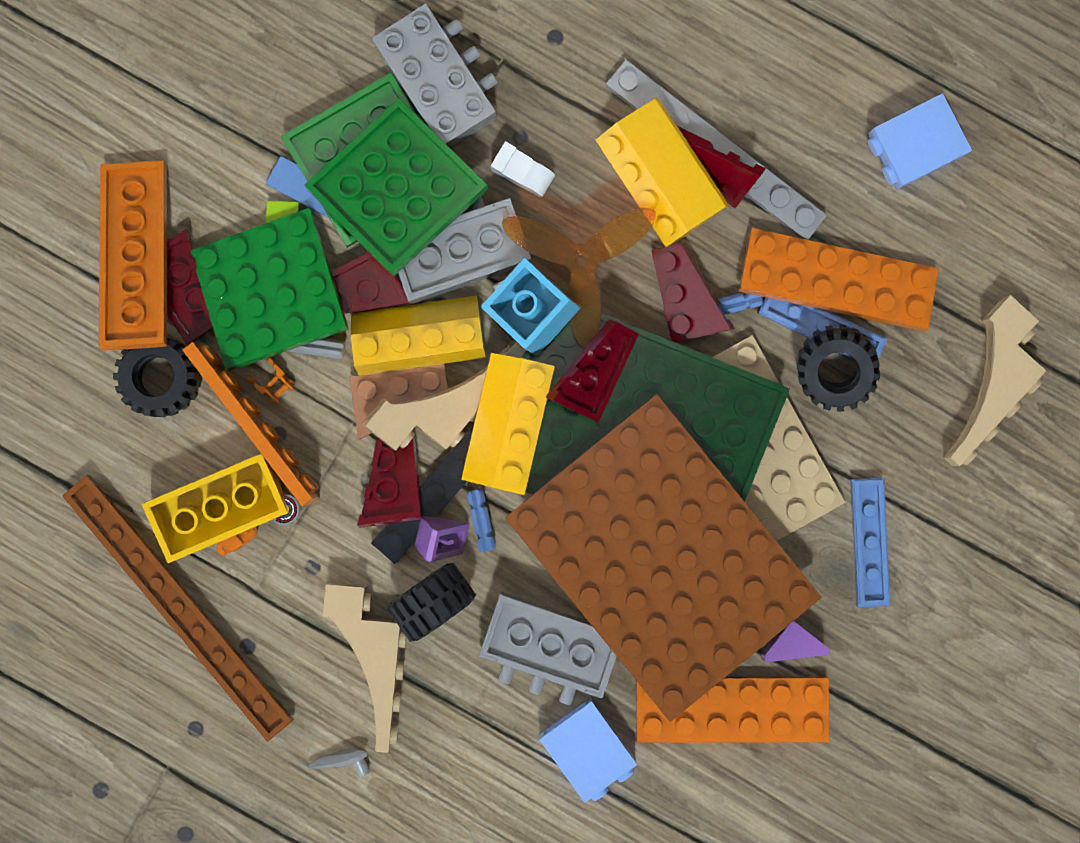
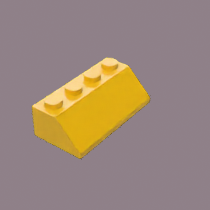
(662, 171)
(417, 335)
(508, 423)
(216, 507)

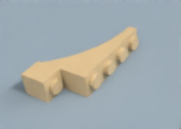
(1006, 377)
(437, 415)
(377, 649)

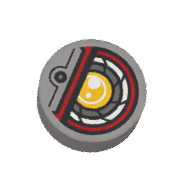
(294, 511)

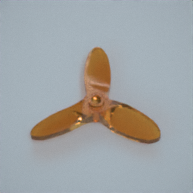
(604, 245)

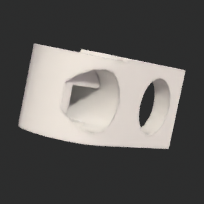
(522, 170)

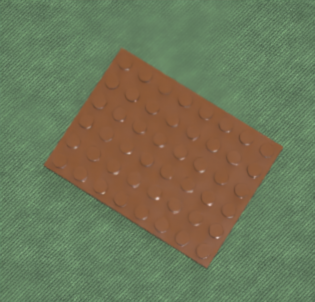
(663, 557)

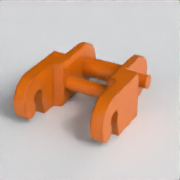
(280, 374)
(236, 542)

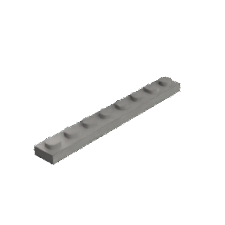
(767, 192)

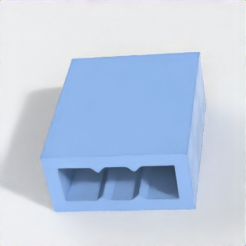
(918, 142)
(588, 751)

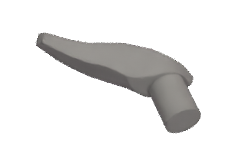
(342, 759)

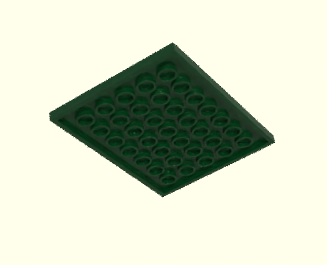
(717, 404)

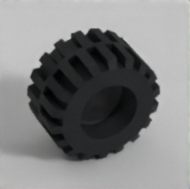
(132, 388)
(847, 392)
(431, 602)

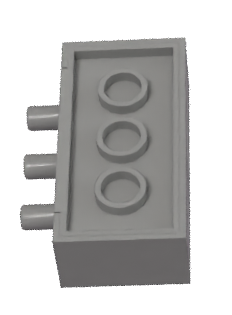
(436, 75)
(464, 253)
(548, 647)

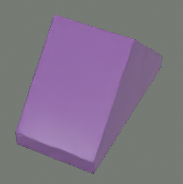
(440, 538)
(793, 643)

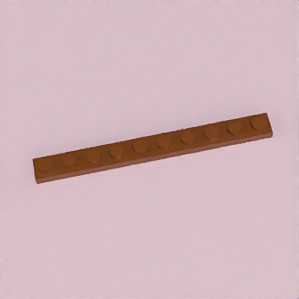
(178, 607)

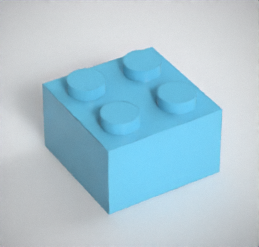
(530, 307)

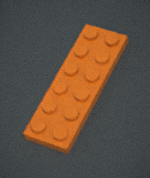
(133, 255)
(838, 280)
(245, 413)
(743, 713)

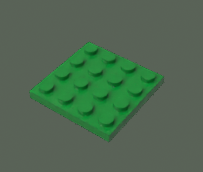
(329, 132)
(396, 187)
(269, 289)

